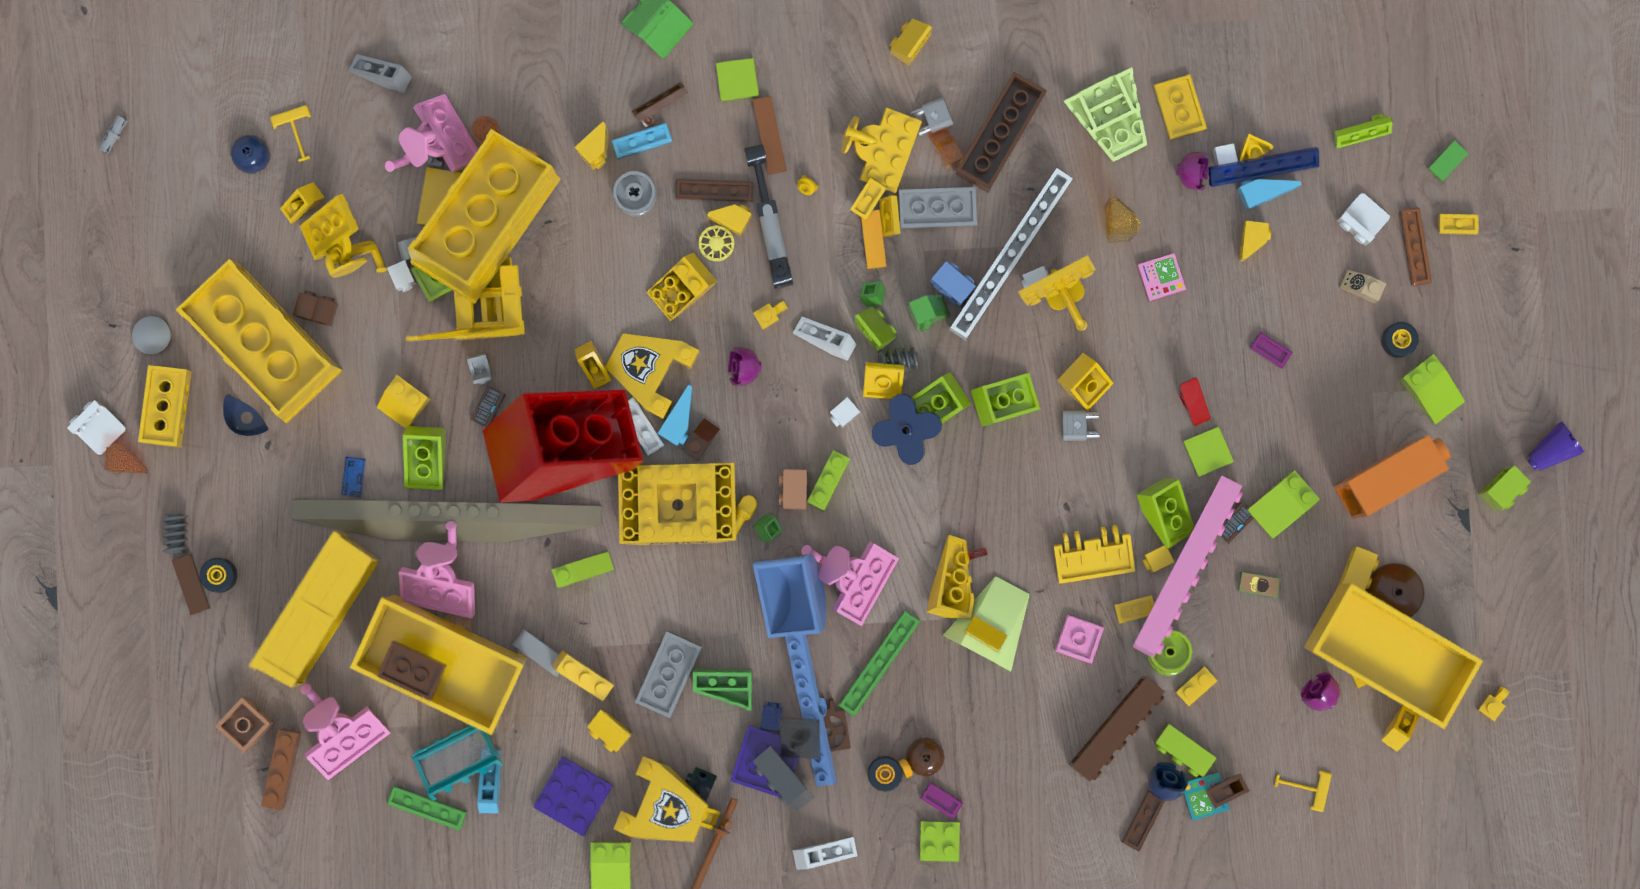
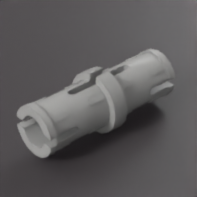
(112, 134)

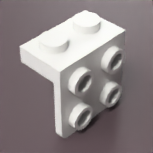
(1363, 219)
(97, 427)

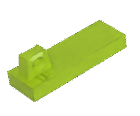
(1377, 127)

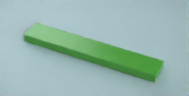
(879, 663)

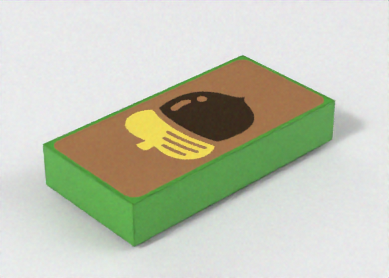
(1259, 584)

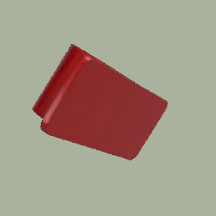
(1194, 401)

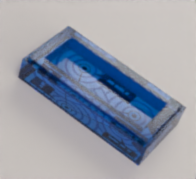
(353, 476)

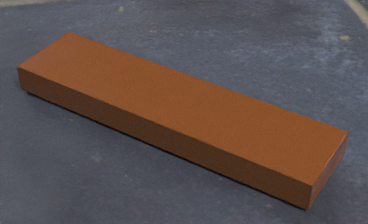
(769, 135)
(1415, 246)

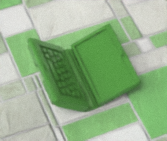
(658, 24)

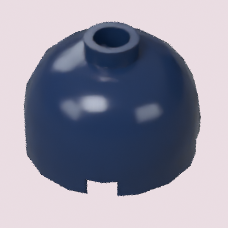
(256, 159)
(1167, 782)

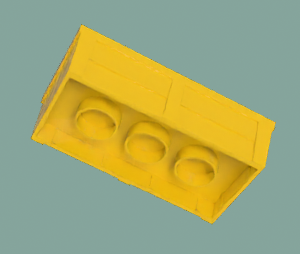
(483, 216)
(259, 340)
(315, 610)
(1393, 654)
(477, 670)

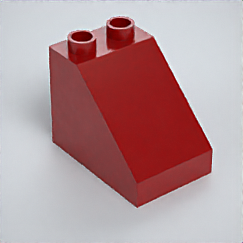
(560, 442)

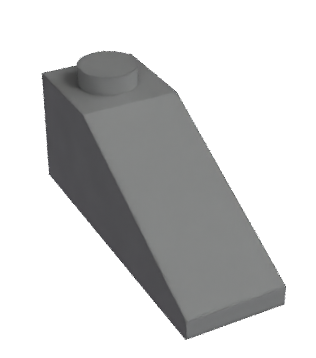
(381, 72)

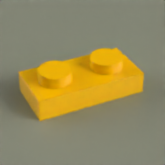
(868, 198)
(889, 216)
(1458, 224)
(1134, 609)
(1196, 686)

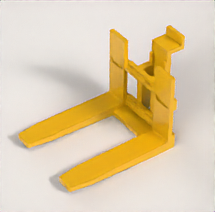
(499, 298)

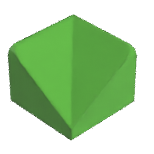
(872, 293)
(767, 528)

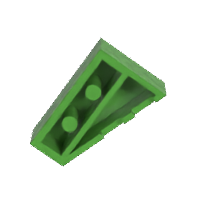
(927, 311)
(725, 684)

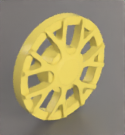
(716, 243)

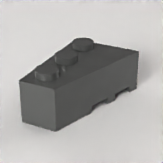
(782, 779)

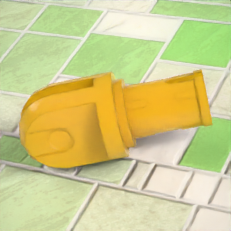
(745, 510)

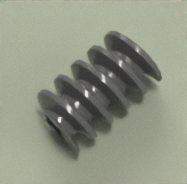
(905, 358)
(175, 533)

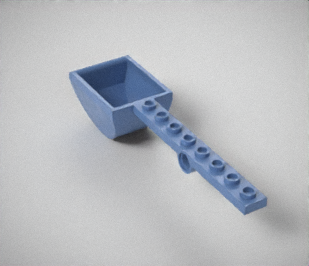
(792, 607)

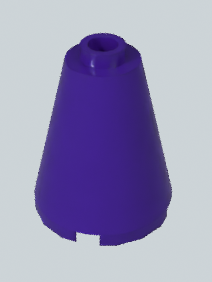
(1555, 448)

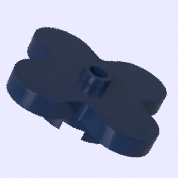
(920, 425)

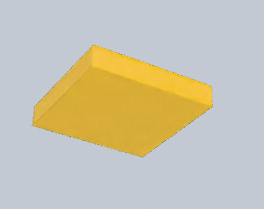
(883, 380)

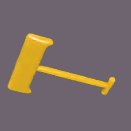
(290, 116)
(1321, 790)

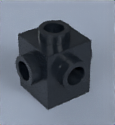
(701, 782)

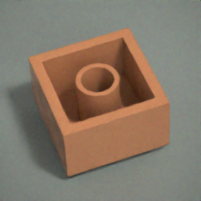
(794, 490)
(244, 724)

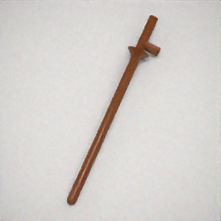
(719, 832)

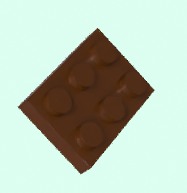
(411, 670)

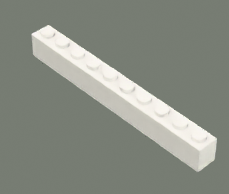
(1011, 254)

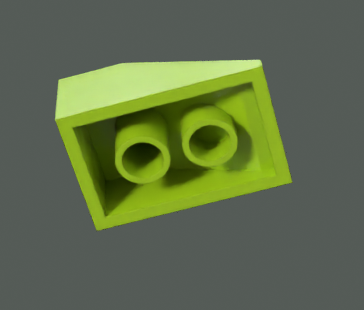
(874, 328)
(1432, 389)
(942, 397)
(1005, 399)
(424, 457)
(1283, 504)
(1167, 511)
(611, 865)

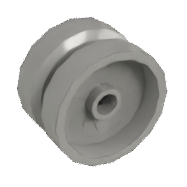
(634, 182)

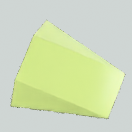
(1111, 114)
(1004, 609)

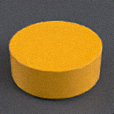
(906, 769)

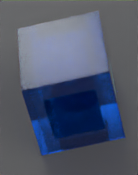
(771, 716)

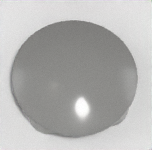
(151, 335)

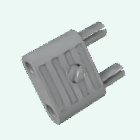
(936, 115)
(1075, 425)

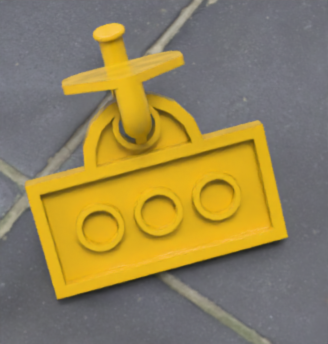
(886, 146)
(328, 236)
(1062, 289)

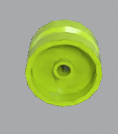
(1181, 655)

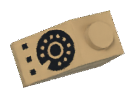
(1363, 286)

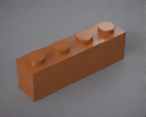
(281, 769)

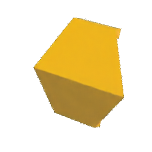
(1253, 148)

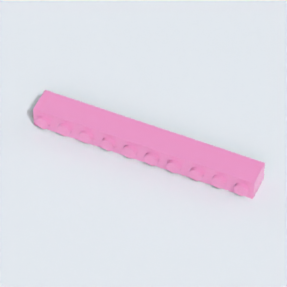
(1187, 567)

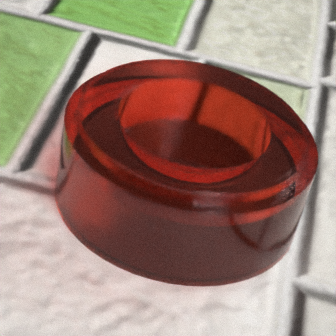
(977, 553)

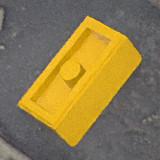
(986, 634)

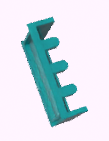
(455, 759)

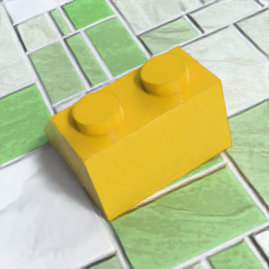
(910, 41)
(594, 147)
(1085, 381)
(402, 402)
(609, 730)

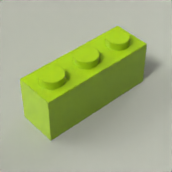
(828, 480)
(1184, 751)

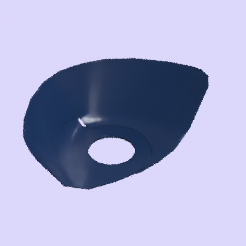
(232, 414)

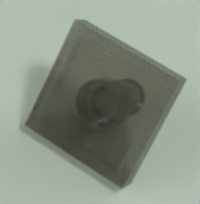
(800, 738)

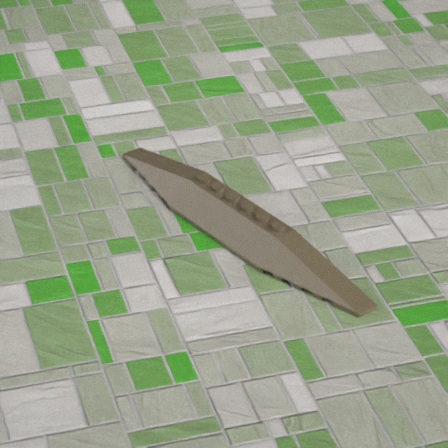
(427, 519)

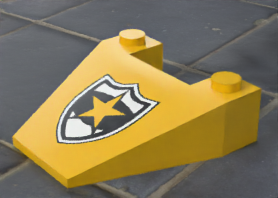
(642, 364)
(669, 807)

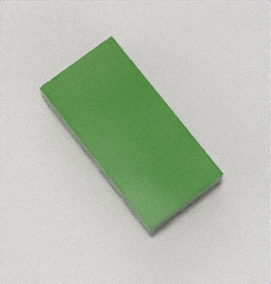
(1448, 161)

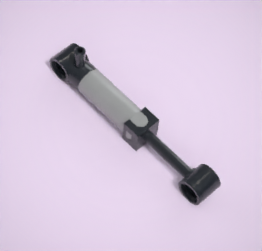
(770, 222)

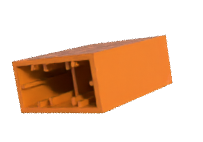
(1393, 476)

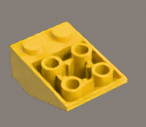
(681, 286)

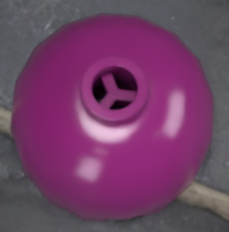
(1193, 170)
(744, 366)
(1321, 693)

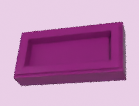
(1271, 350)
(941, 800)

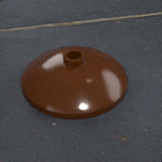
(1393, 576)

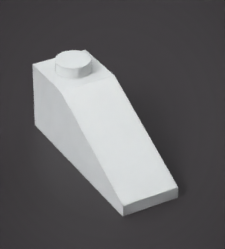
(826, 338)
(824, 853)

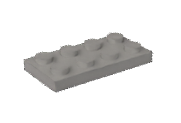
(937, 207)
(668, 674)

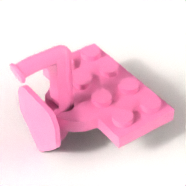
(440, 128)
(855, 577)
(435, 582)
(340, 742)

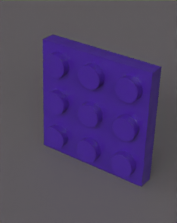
(754, 744)
(573, 796)

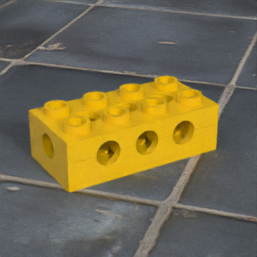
(153, 400)

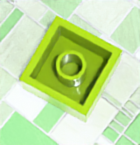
(1504, 488)

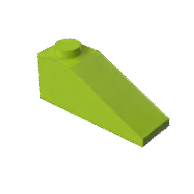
(582, 569)

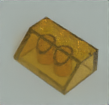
(1120, 221)

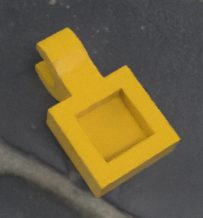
(767, 315)
(1492, 705)

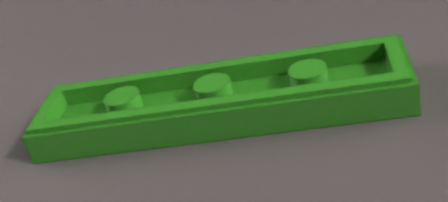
(426, 807)

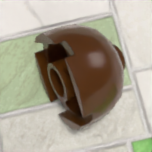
(928, 747)

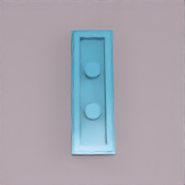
(642, 141)

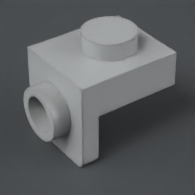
(479, 368)

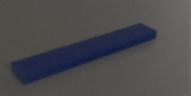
(1263, 166)

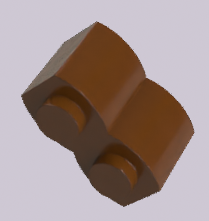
(315, 309)

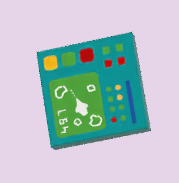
(1197, 798)

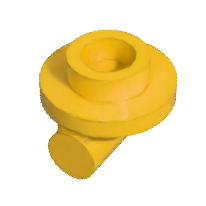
(807, 186)

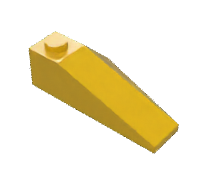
(951, 587)

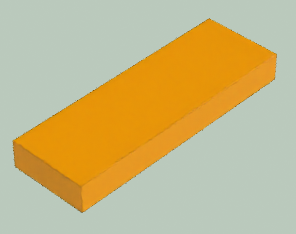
(873, 241)

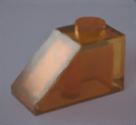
(946, 148)
(123, 460)

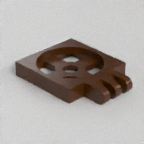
(836, 730)

